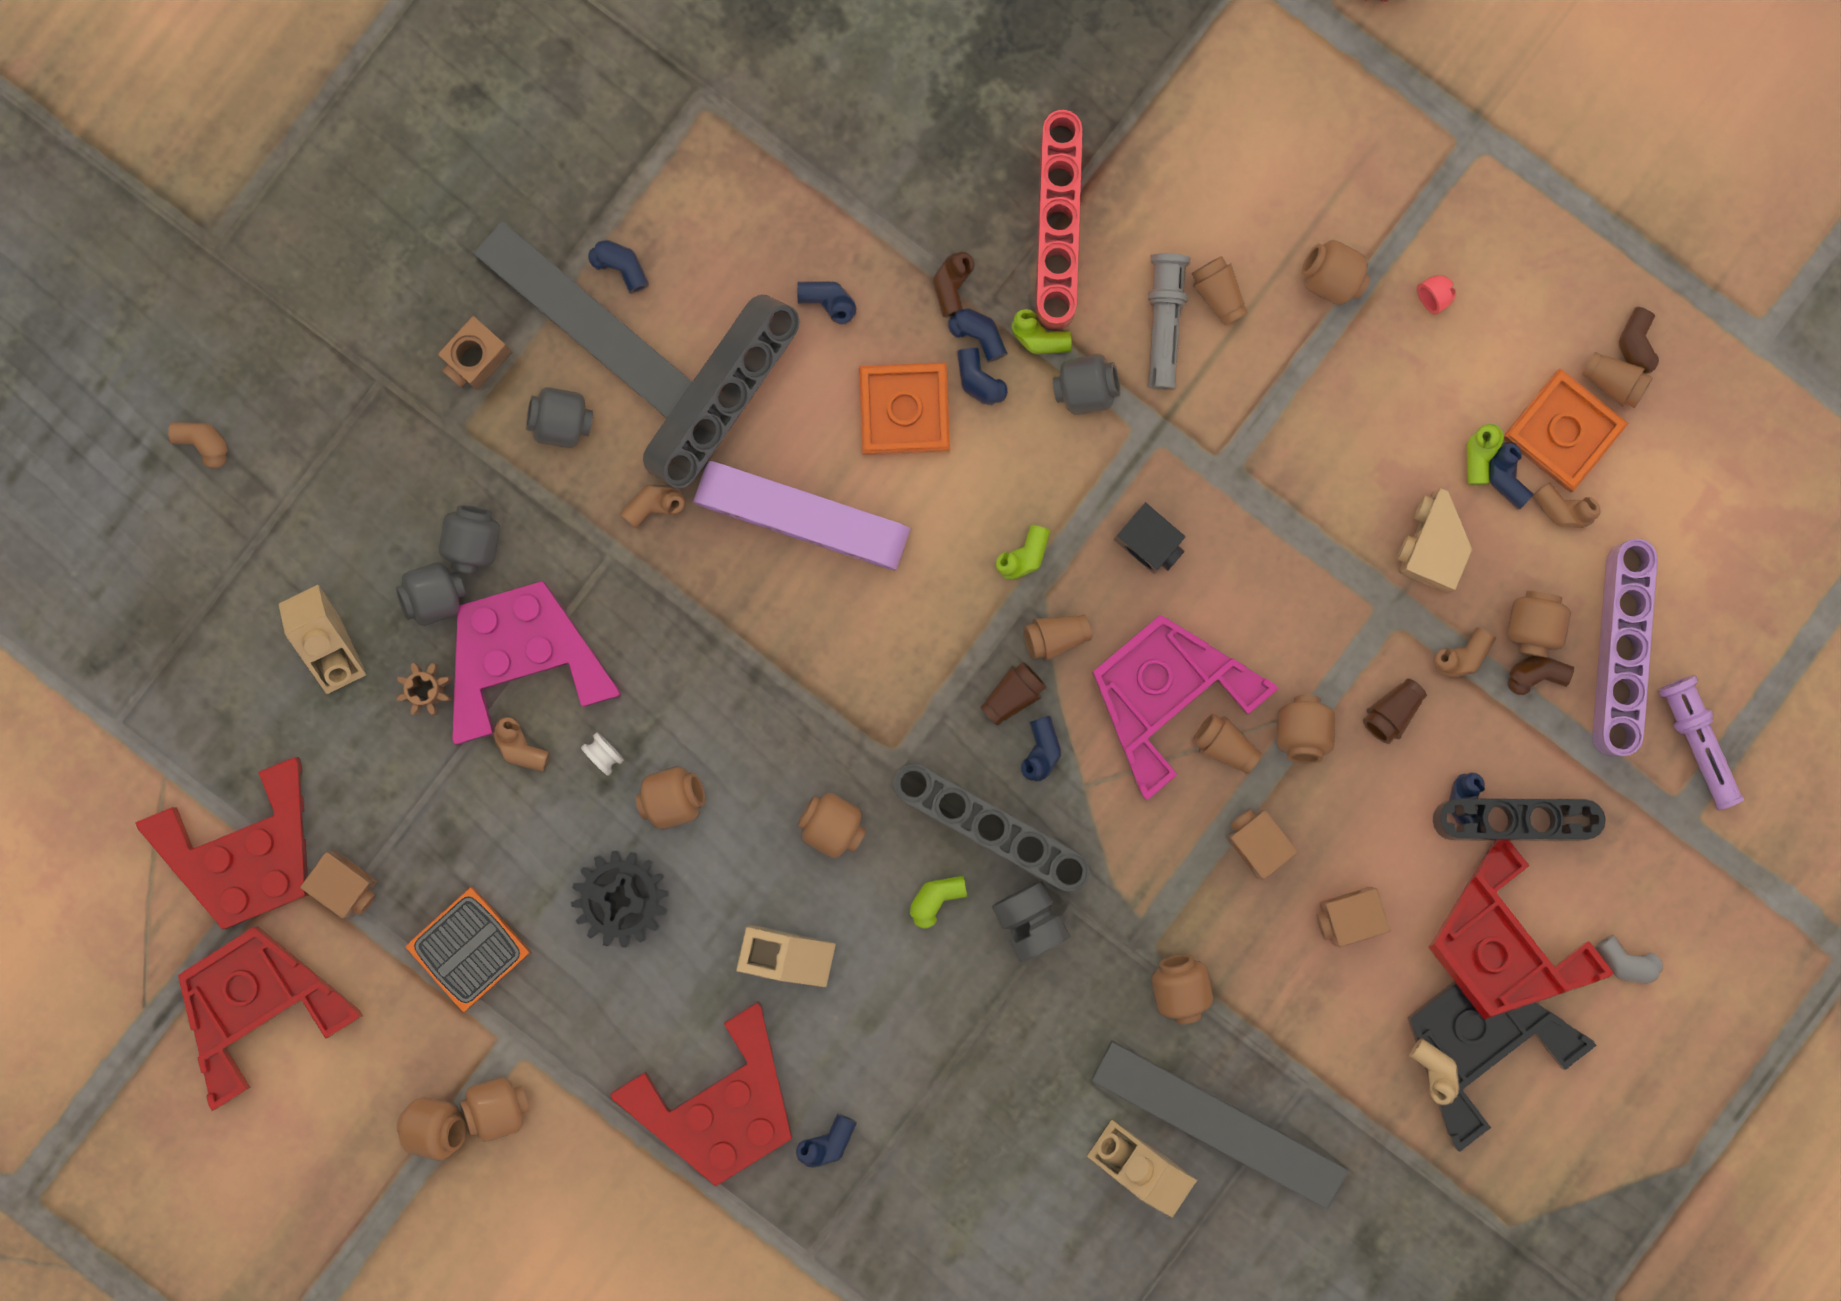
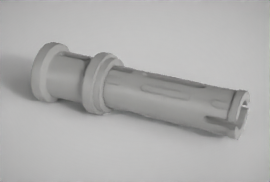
(1167, 300)

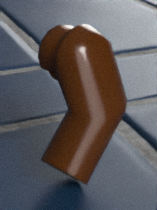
(949, 279)
(1634, 342)
(1536, 669)

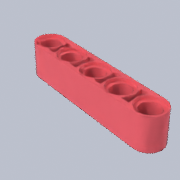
(1063, 200)

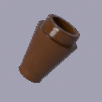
(1013, 693)
(1394, 711)

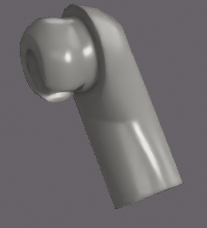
(1627, 967)

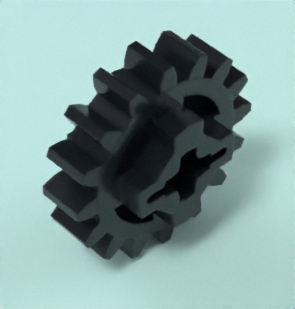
(601, 893)

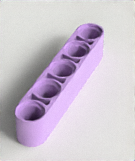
(801, 515)
(1636, 629)

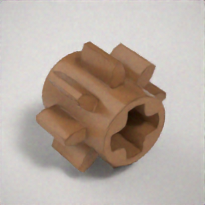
(435, 694)

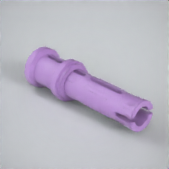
(1726, 791)

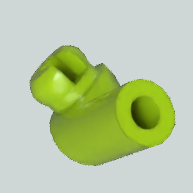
(1036, 338)
(1480, 451)
(1027, 558)
(931, 897)

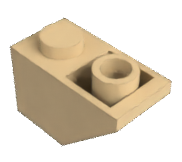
(1438, 546)
(321, 639)
(785, 956)
(1142, 1169)

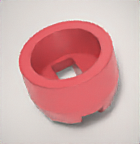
(1436, 293)

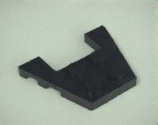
(1478, 1044)

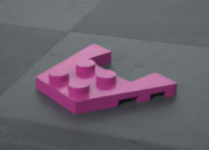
(512, 639)
(1155, 680)

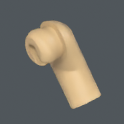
(1441, 1071)

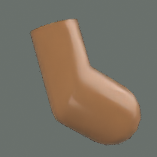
(653, 500)
(1465, 659)
(515, 747)

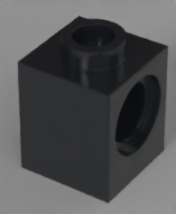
(1151, 539)

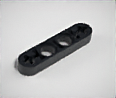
(1519, 823)

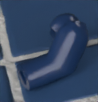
(620, 258)
(832, 298)
(980, 327)
(976, 382)
(1504, 473)
(1045, 752)
(1466, 786)
(829, 1147)

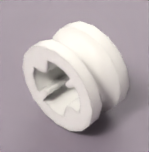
(602, 753)

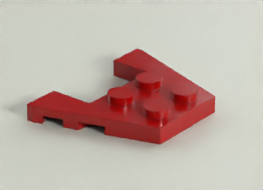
(248, 868)
(1495, 955)
(241, 991)
(730, 1120)

